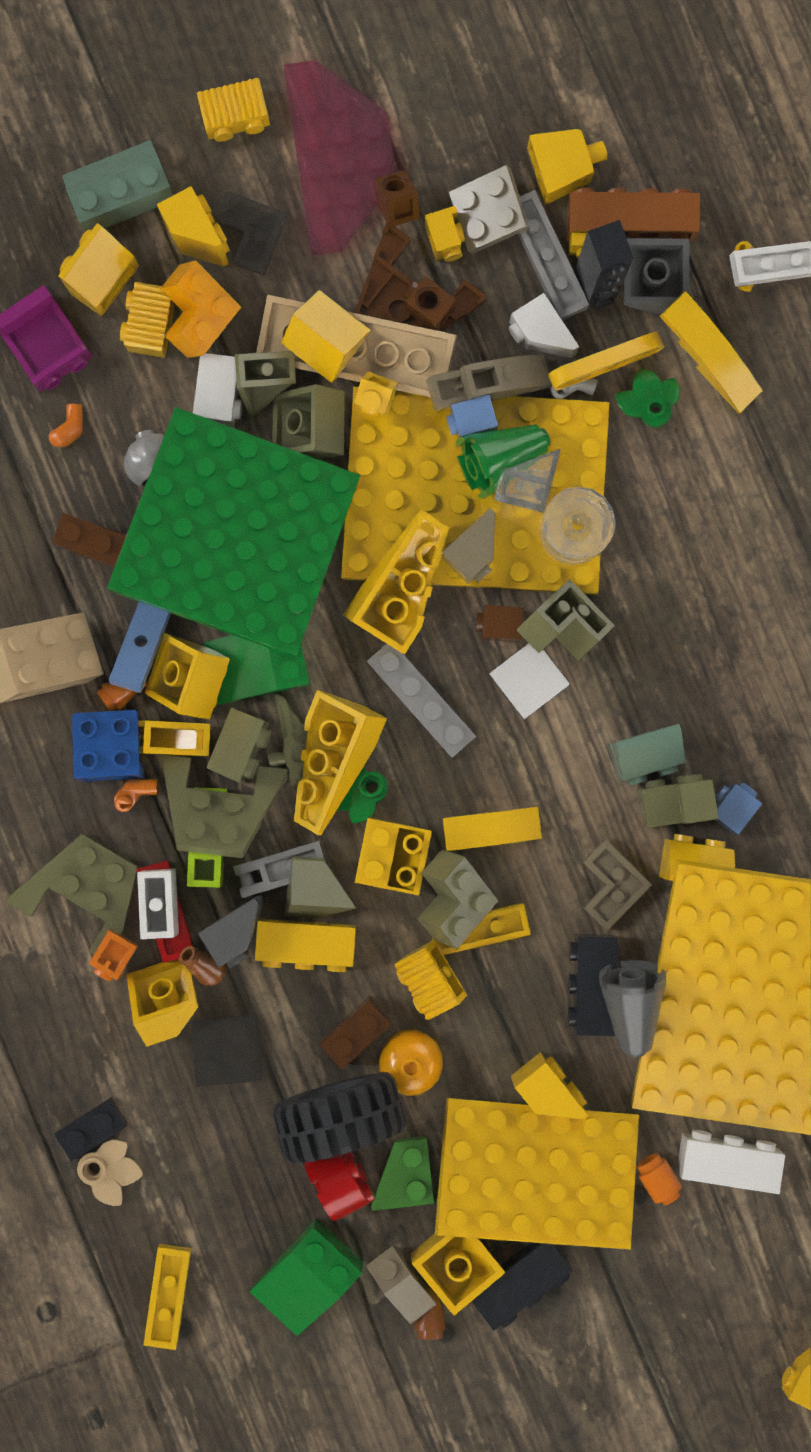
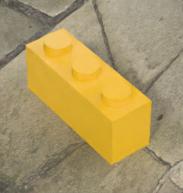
(305, 944)

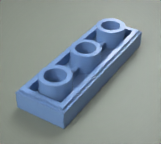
(133, 661)

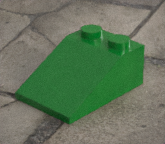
(257, 670)
(308, 1277)

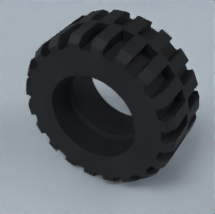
(339, 1118)

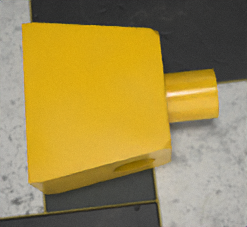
(563, 161)

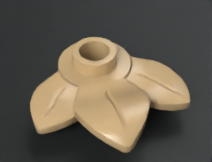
(114, 1171)

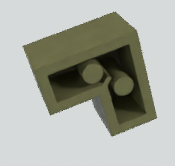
(569, 619)
(681, 802)
(460, 901)

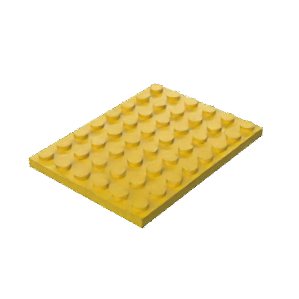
(412, 465)
(733, 1001)

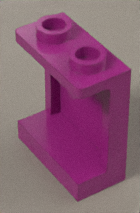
(43, 339)

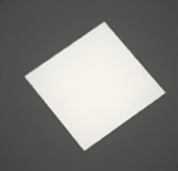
(529, 679)

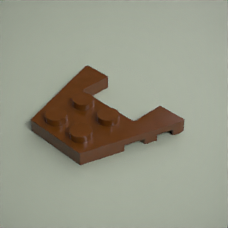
(386, 287)

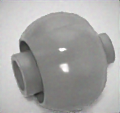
(141, 456)

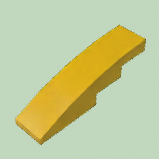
(711, 352)

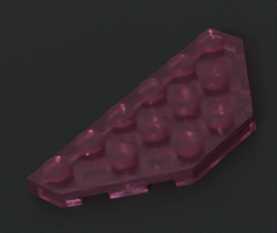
(339, 152)

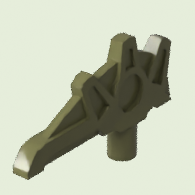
(294, 742)

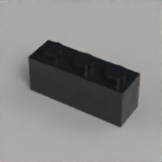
(590, 956)
(525, 1280)

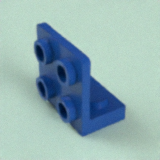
(106, 746)

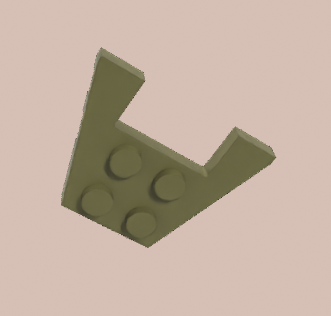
(214, 819)
(89, 878)

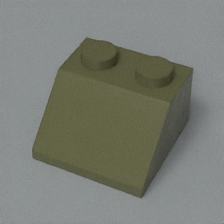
(310, 421)

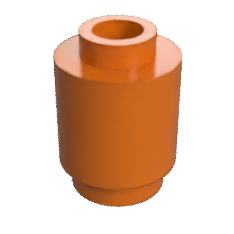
(659, 1179)

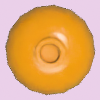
(412, 1060)

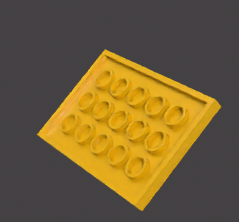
(536, 1175)

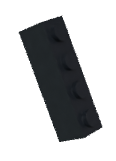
(603, 264)

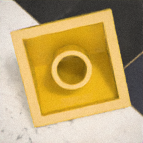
(324, 335)

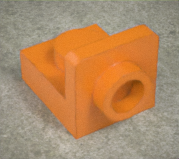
(113, 956)

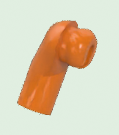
(69, 430)
(131, 792)

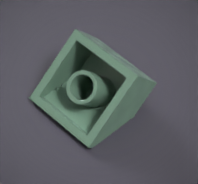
(647, 753)

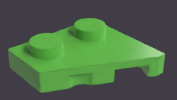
(406, 1176)

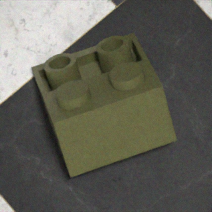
(239, 745)

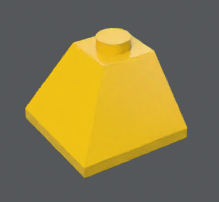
(161, 1000)

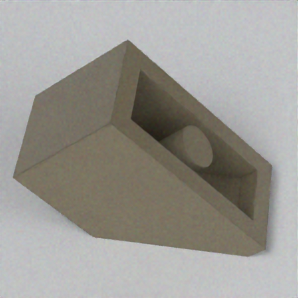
(473, 549)
(401, 1284)

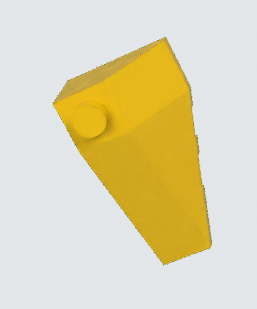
(397, 590)
(337, 747)

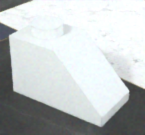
(542, 329)

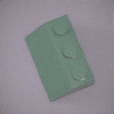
(117, 187)

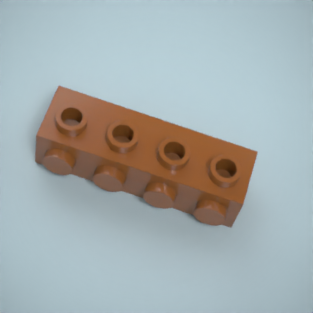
(641, 213)

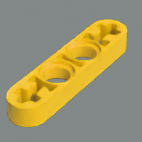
(606, 361)

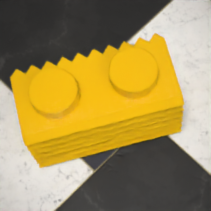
(233, 110)
(147, 321)
(430, 980)

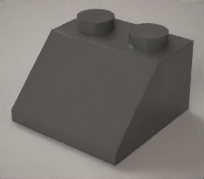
(656, 274)
(233, 934)

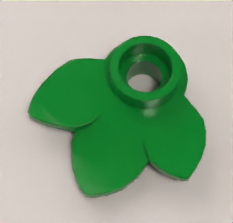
(649, 393)
(359, 801)

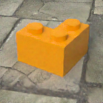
(204, 306)

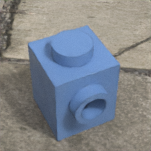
(472, 417)
(736, 806)

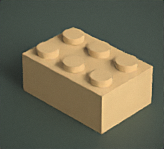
(46, 657)

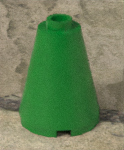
(491, 450)

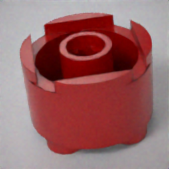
(340, 1184)

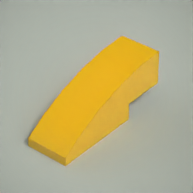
(174, 738)
(491, 828)

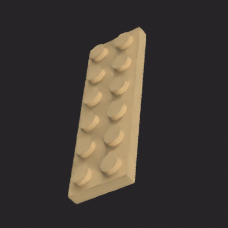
(390, 350)

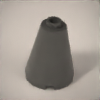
(633, 1003)

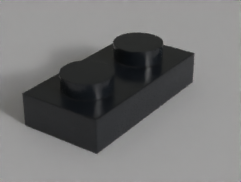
(91, 1129)

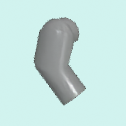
(587, 386)

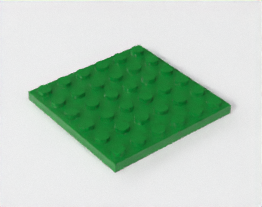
(234, 532)

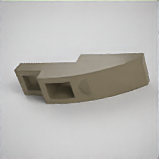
(494, 377)

